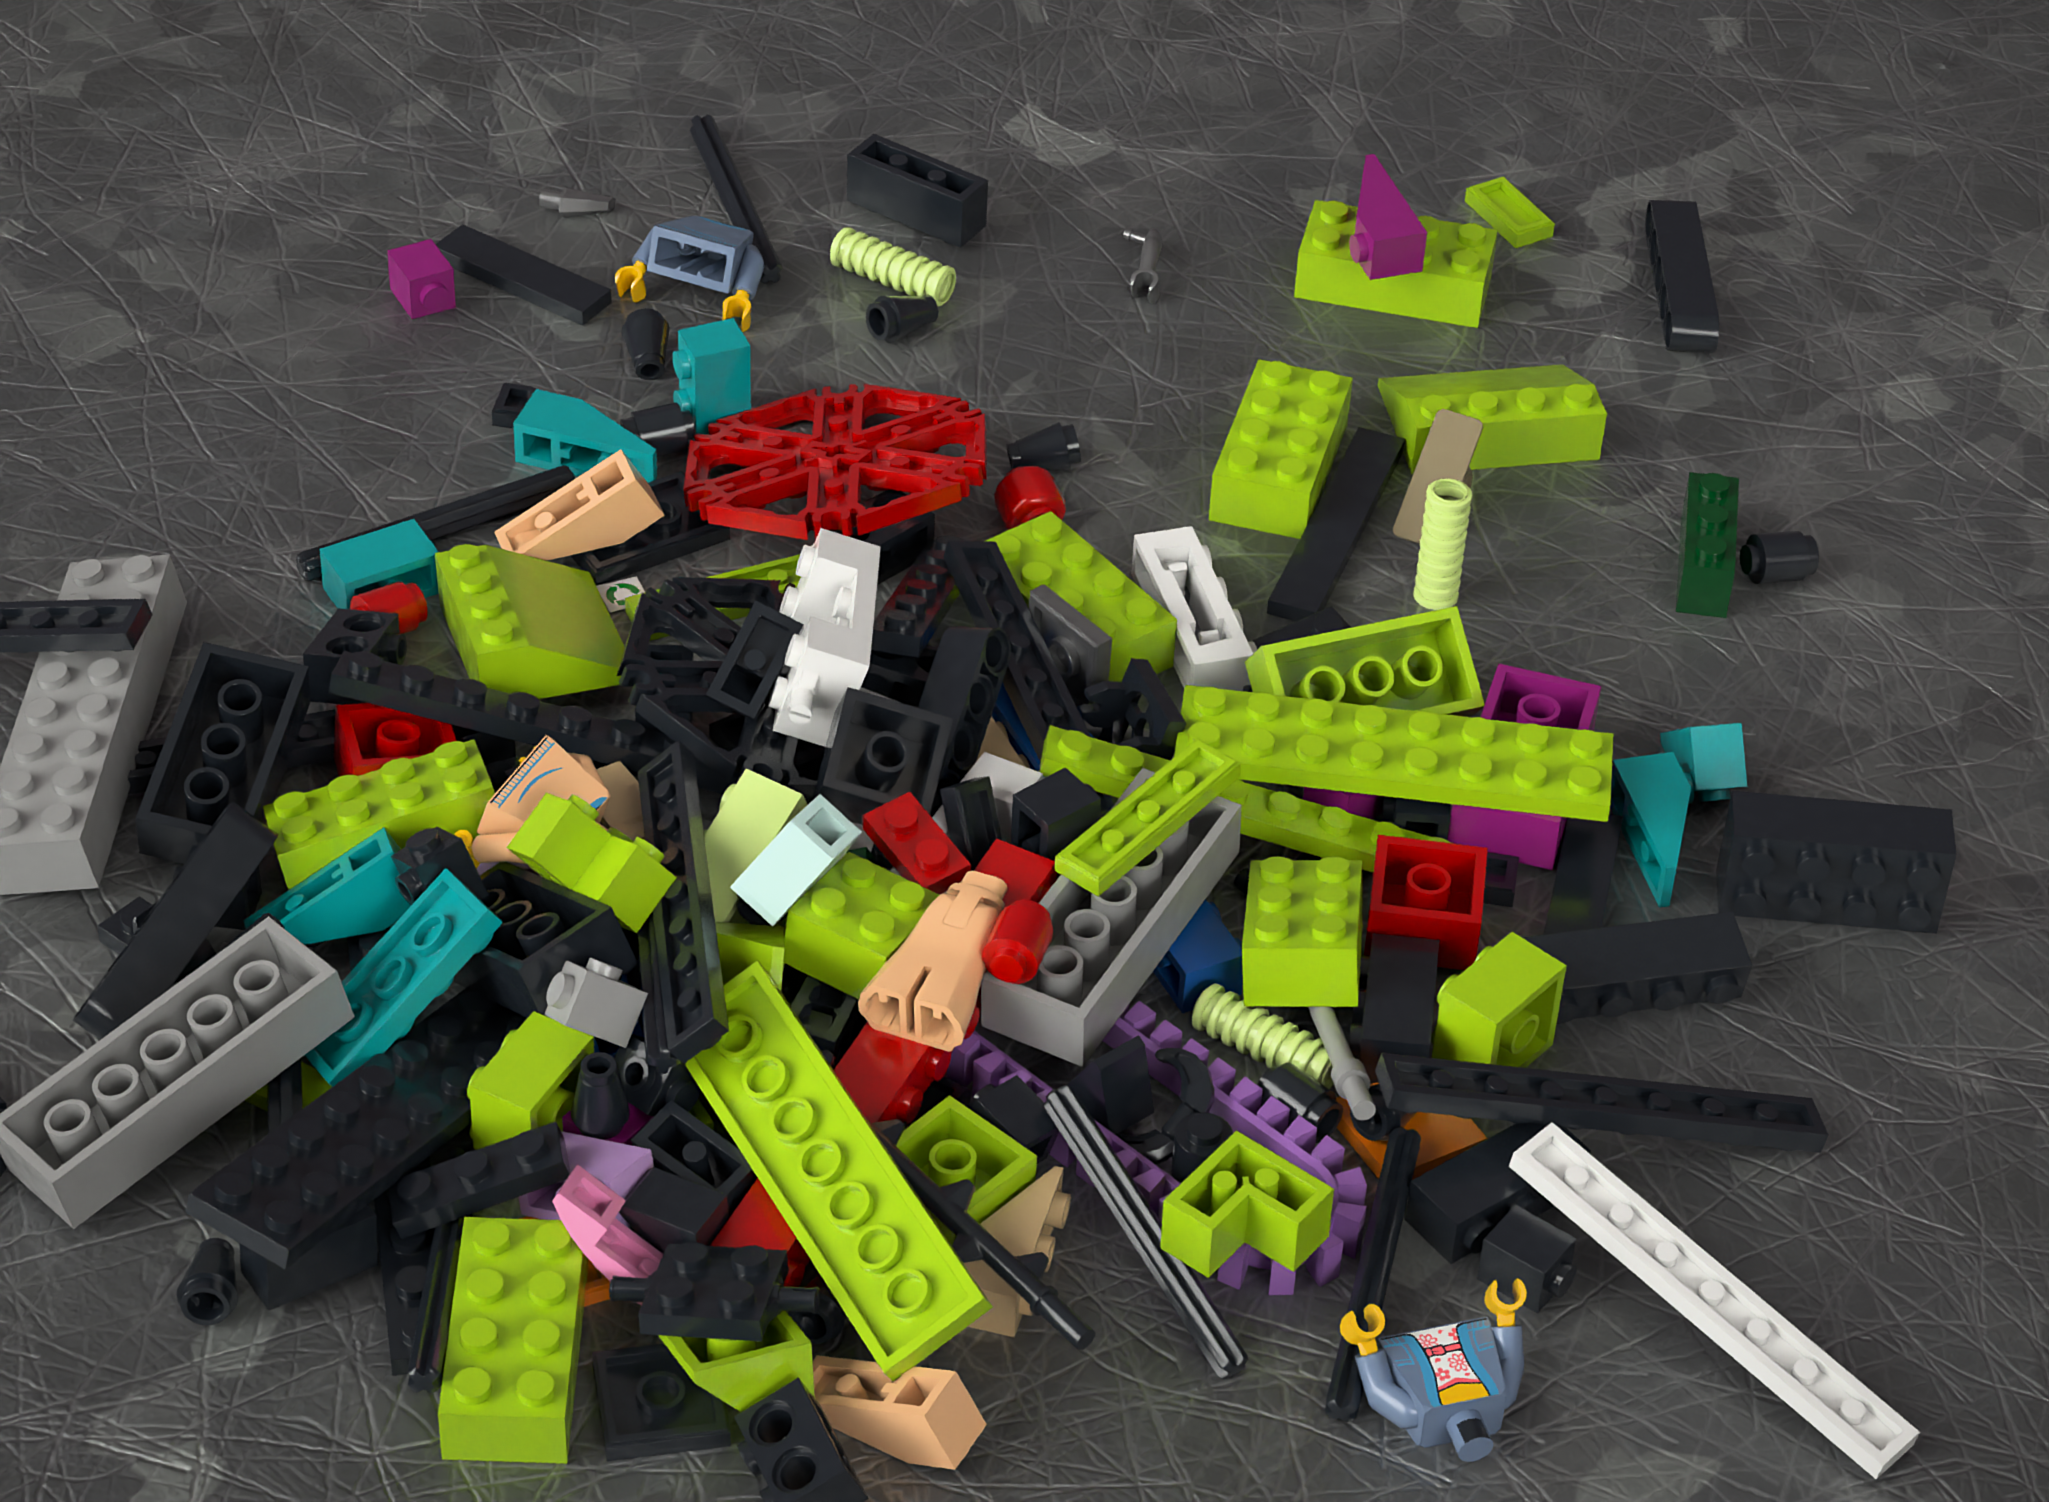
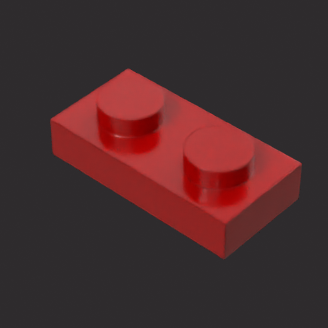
(915, 844)

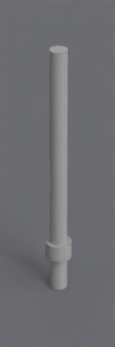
(1347, 1072)

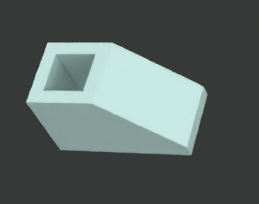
(796, 859)

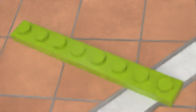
(1264, 812)

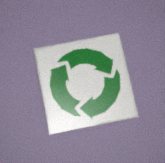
(616, 592)

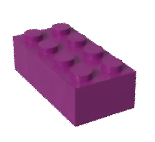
(1526, 698)

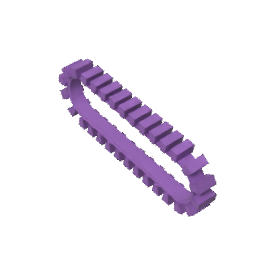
(1240, 1106)

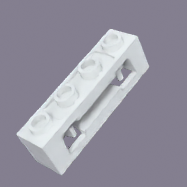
(1162, 568)

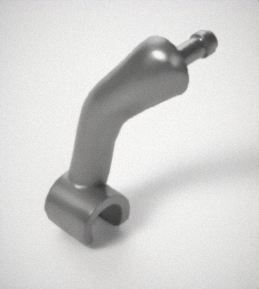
(1146, 276)

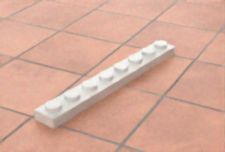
(1715, 1300)

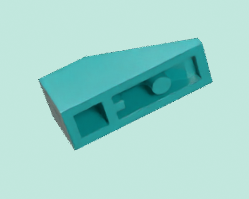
(572, 433)
(1654, 802)
(345, 897)

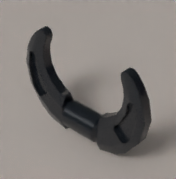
(1196, 1093)

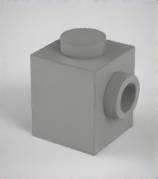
(595, 1001)

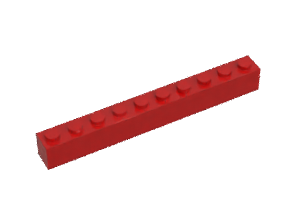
(885, 1072)

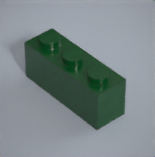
(1707, 545)

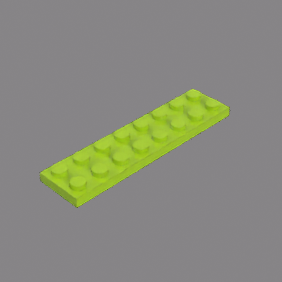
(1404, 752)
(834, 1179)

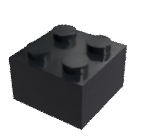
(880, 753)

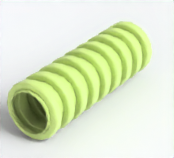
(892, 265)
(1442, 544)
(1257, 1033)

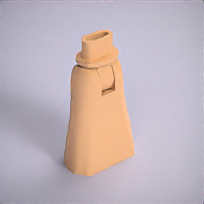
(936, 974)

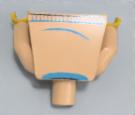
(543, 771)

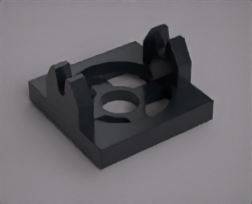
(1118, 707)

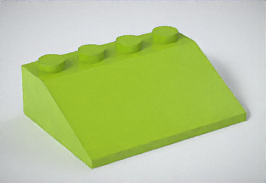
(1524, 411)
(527, 622)

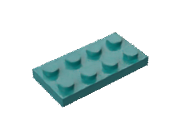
(406, 973)

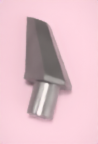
(575, 202)

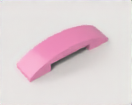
(589, 1216)

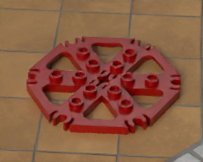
(836, 460)

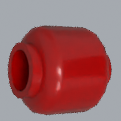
(1027, 494)

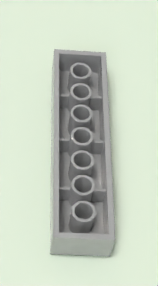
(81, 734)

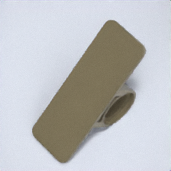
(1444, 456)

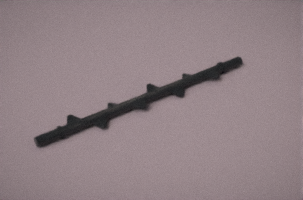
(976, 1243)

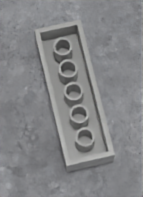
(1112, 941)
(171, 1071)

